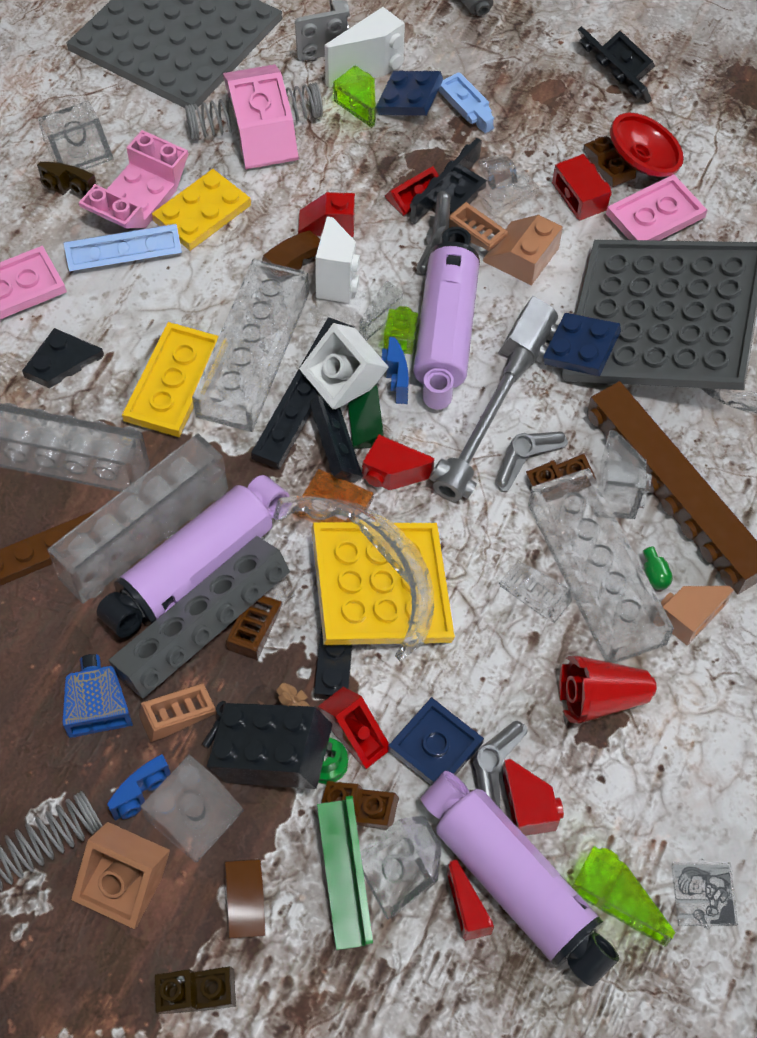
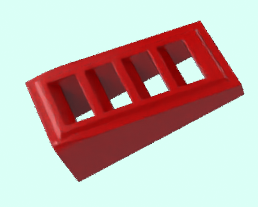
(471, 913)

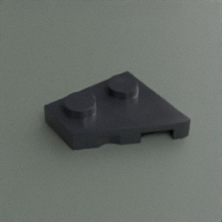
(59, 357)

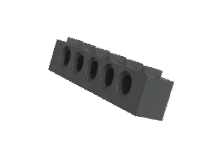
(199, 616)

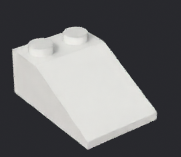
(371, 45)

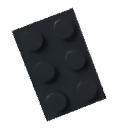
(270, 745)

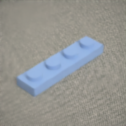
(122, 247)

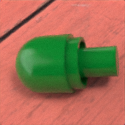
(657, 569)

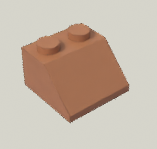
(526, 248)
(119, 874)

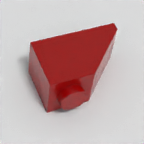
(331, 204)
(395, 465)
(355, 726)
(530, 800)

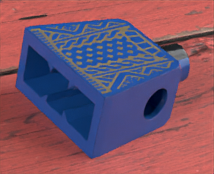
(94, 700)

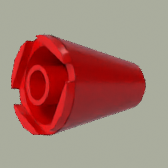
(602, 688)

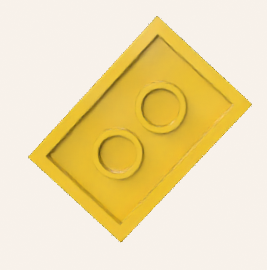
(202, 208)

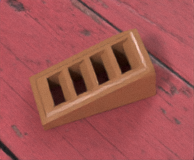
(473, 217)
(168, 726)

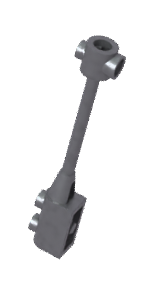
(523, 347)

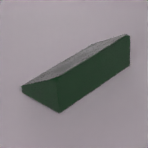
(365, 419)

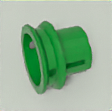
(336, 767)

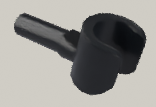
(211, 735)

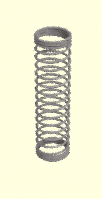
(314, 98)
(92, 825)

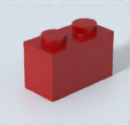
(581, 187)

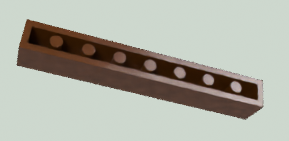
(680, 488)

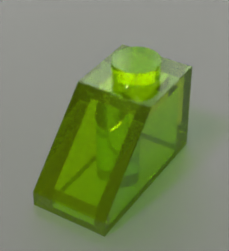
(356, 94)

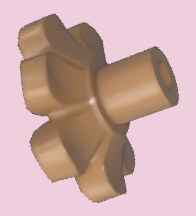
(289, 696)

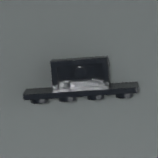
(624, 58)
(455, 179)

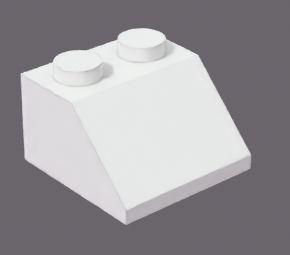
(336, 264)
(343, 366)

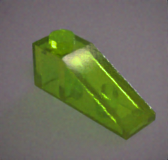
(616, 891)

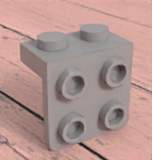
(318, 29)

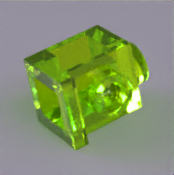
(402, 325)

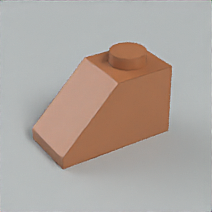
(694, 608)

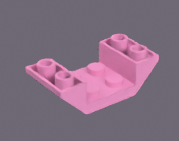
(262, 116)
(142, 186)

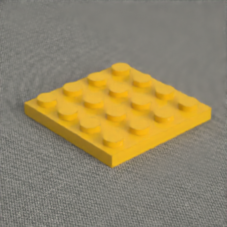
(364, 595)

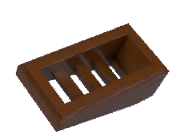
(248, 648)

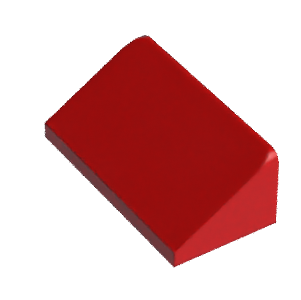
(402, 195)

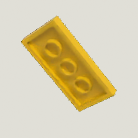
(169, 380)

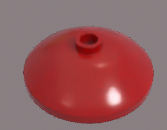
(646, 145)

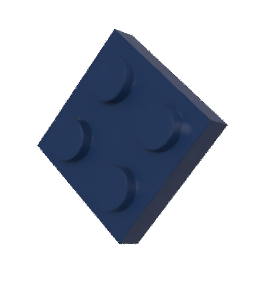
(409, 93)
(582, 344)
(435, 742)

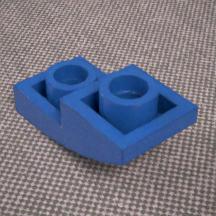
(397, 370)
(129, 796)

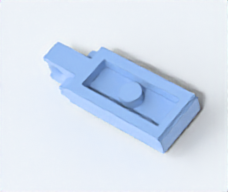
(467, 101)

